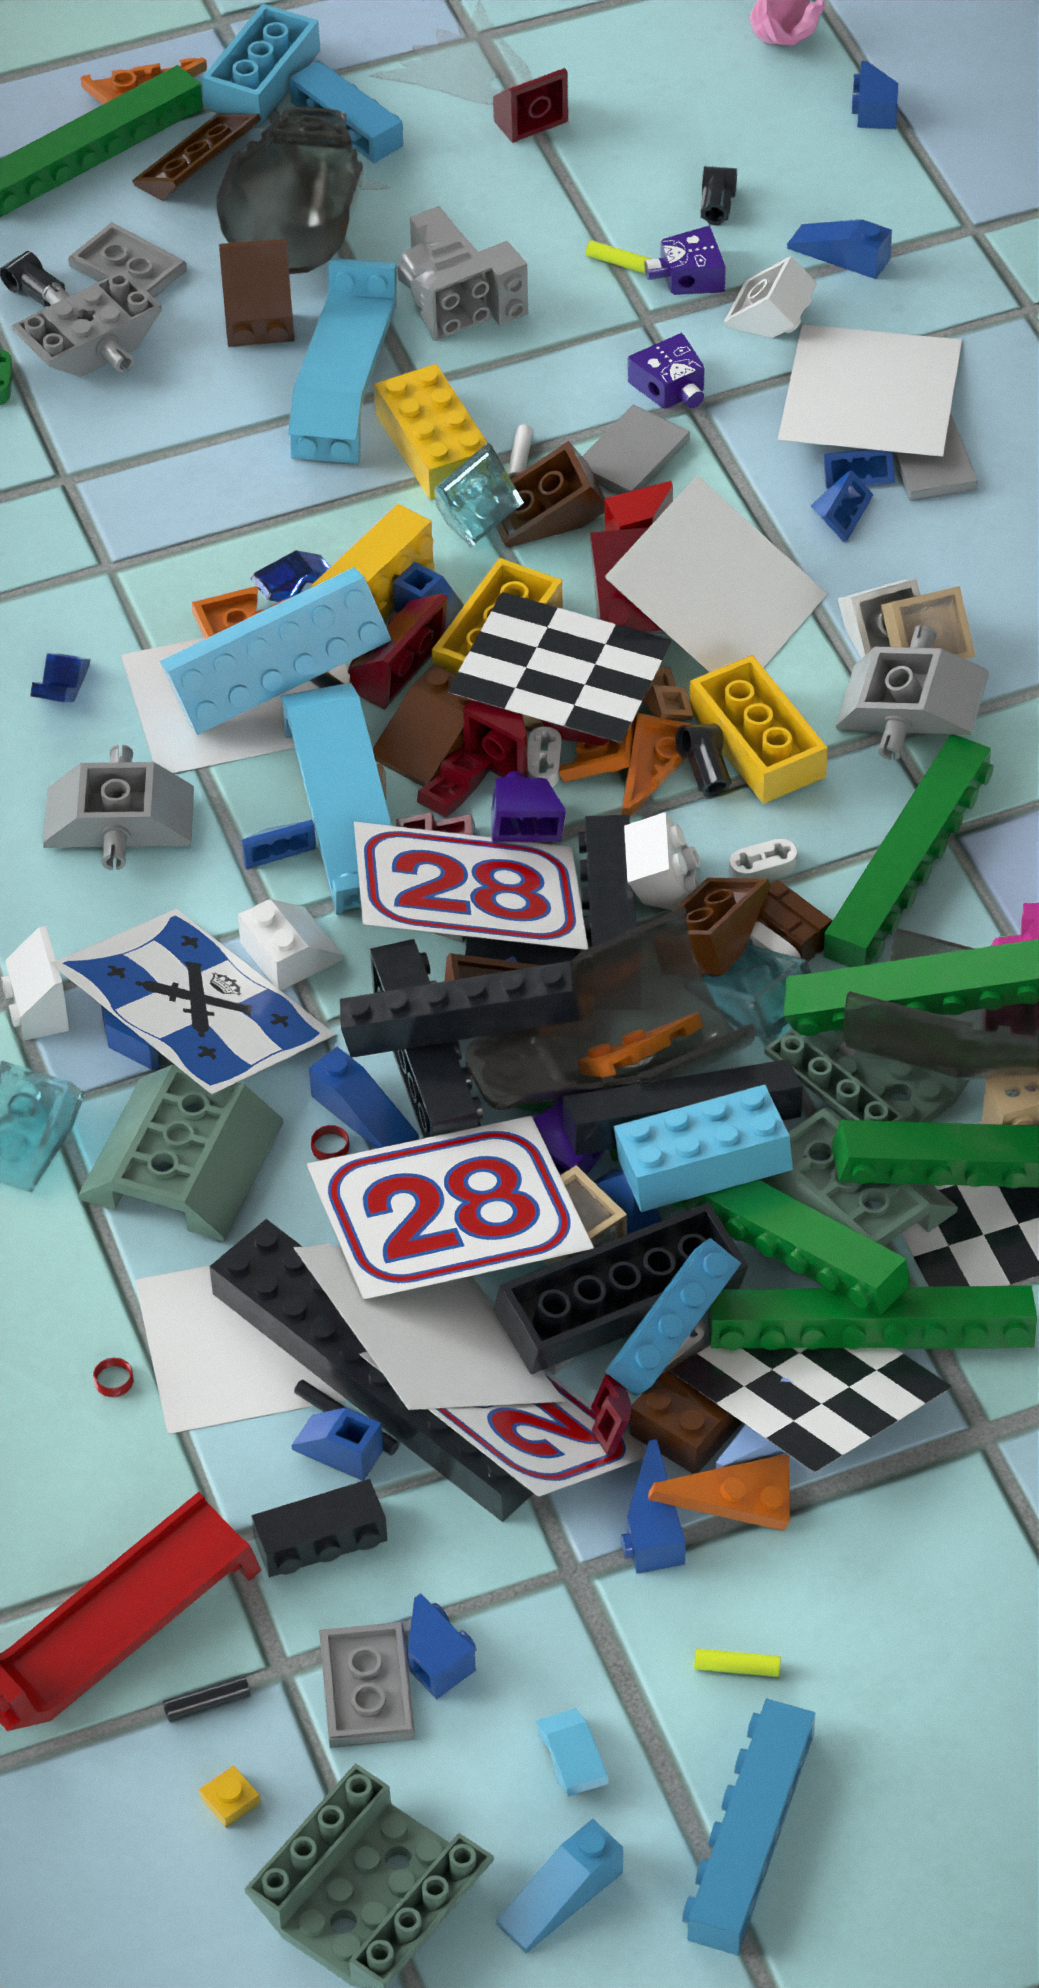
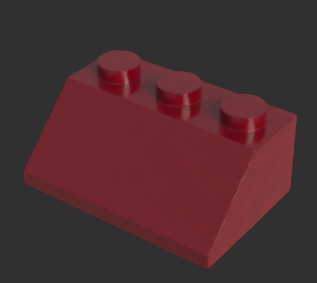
(390, 667)

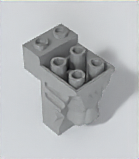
(457, 282)

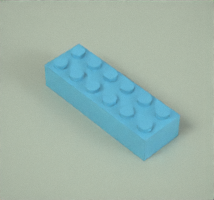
(276, 650)

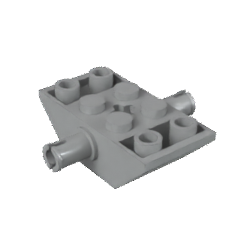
(91, 325)
(912, 693)
(118, 807)

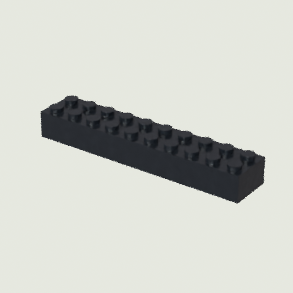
(282, 1299)

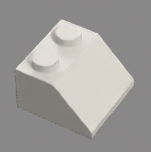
(772, 300)
(864, 614)
(286, 942)
(35, 988)

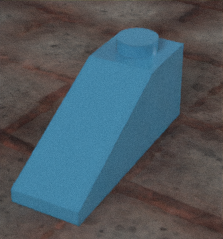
(563, 1885)

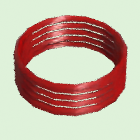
(329, 1129)
(111, 1362)

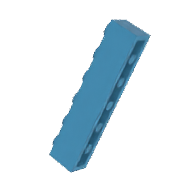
(750, 1827)

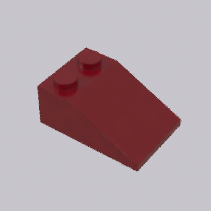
(611, 604)

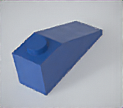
(846, 244)
(358, 1100)
(653, 1528)

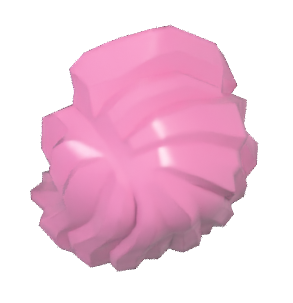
(785, 20)

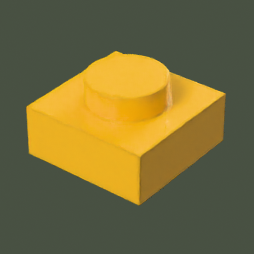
(229, 1796)

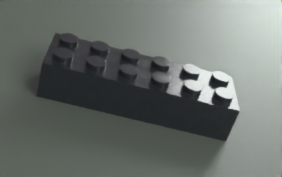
(431, 1072)
(604, 1289)

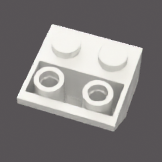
(660, 862)

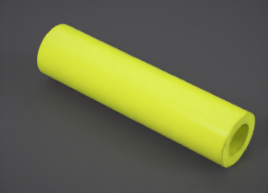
(616, 256)
(737, 1662)

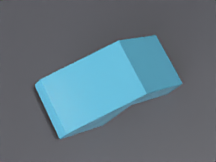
(572, 1751)

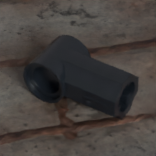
(717, 191)
(28, 275)
(703, 748)

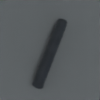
(326, 1403)

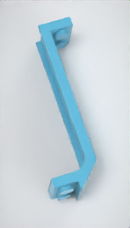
(342, 361)
(337, 778)

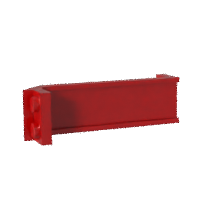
(119, 1612)

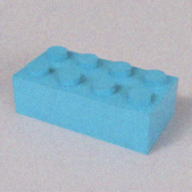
(257, 63)
(703, 1148)

